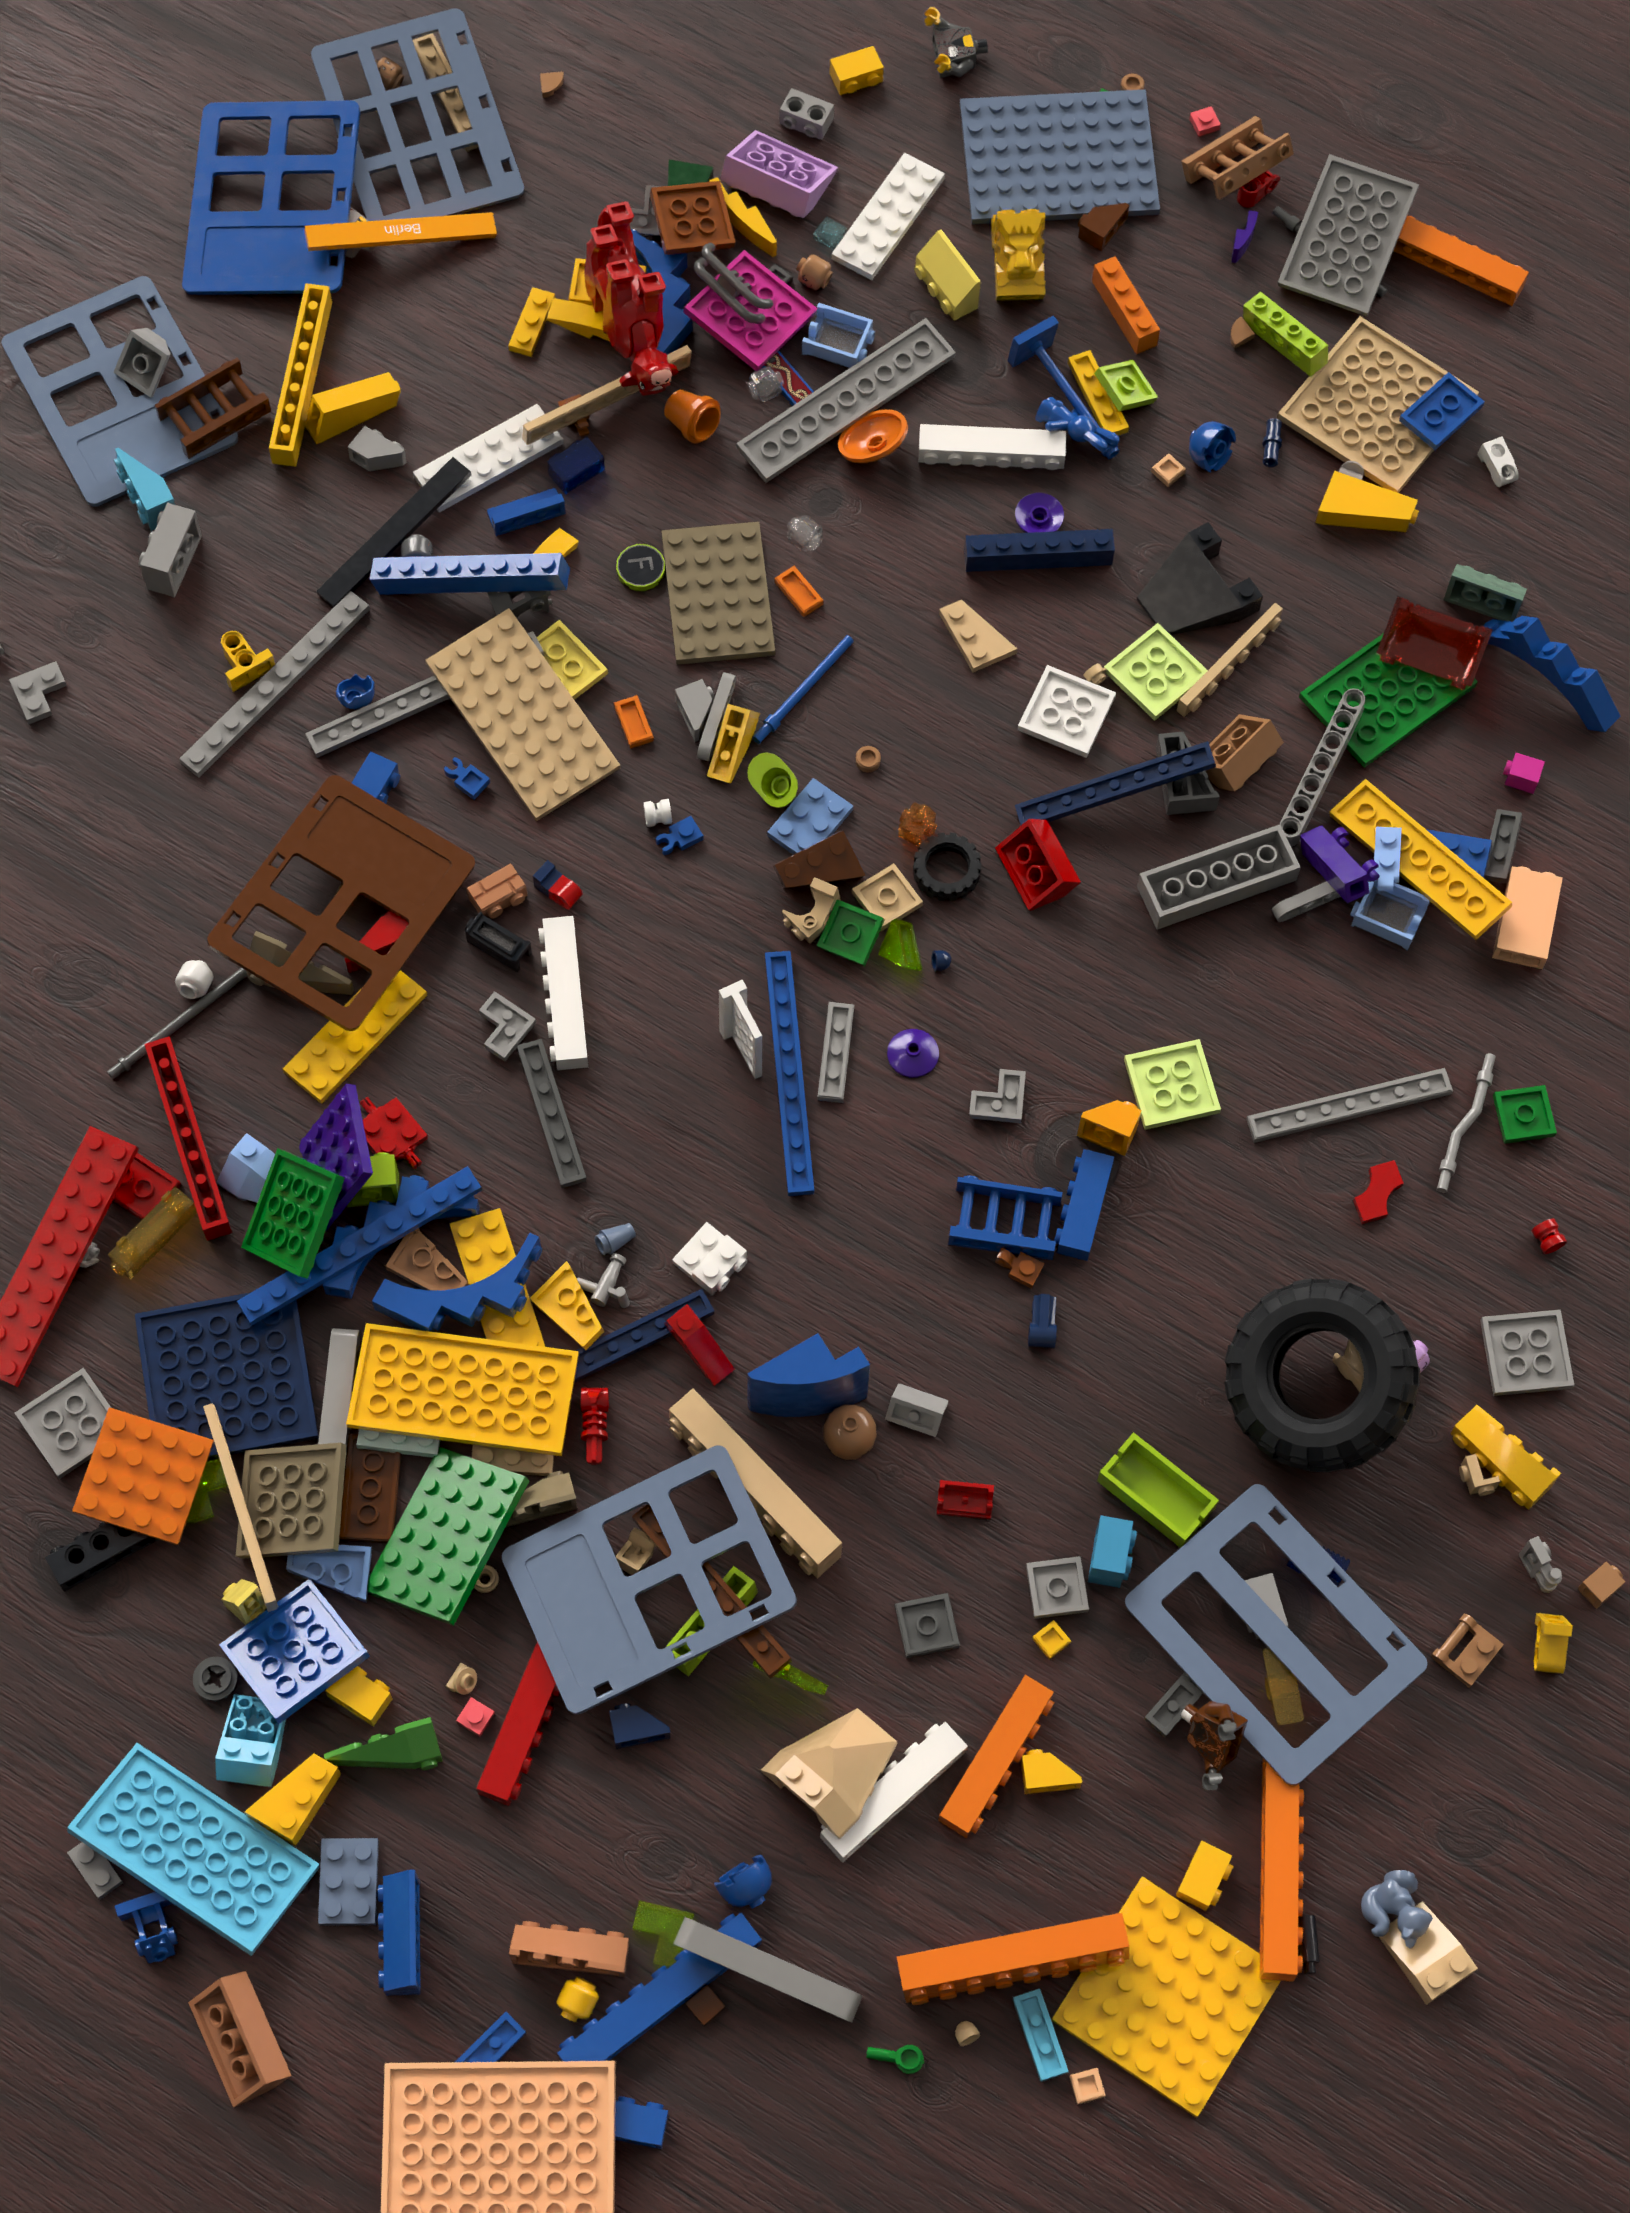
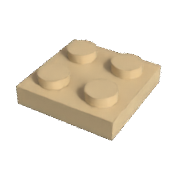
(887, 895)

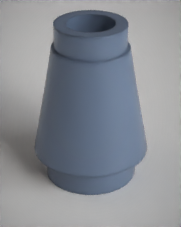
(613, 1238)

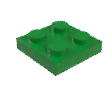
(850, 932)
(1524, 1114)

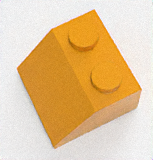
(1110, 1125)

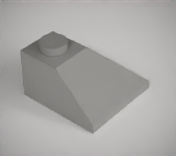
(143, 360)

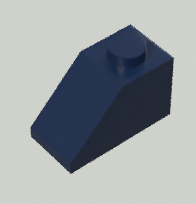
(636, 1727)

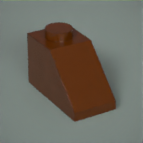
(1102, 224)

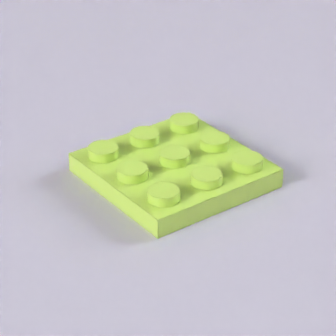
(1155, 671)
(1172, 1084)

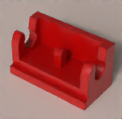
(965, 1499)

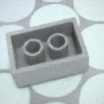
(170, 549)

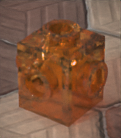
(917, 823)

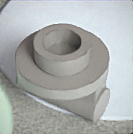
(1352, 469)

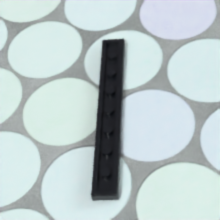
(394, 531)

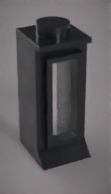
(497, 941)

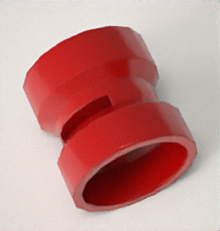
(1549, 1236)

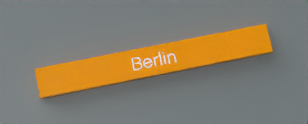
(400, 231)

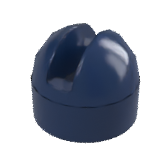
(940, 960)

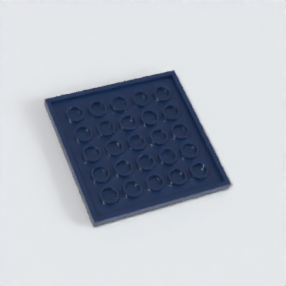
(216, 1357)

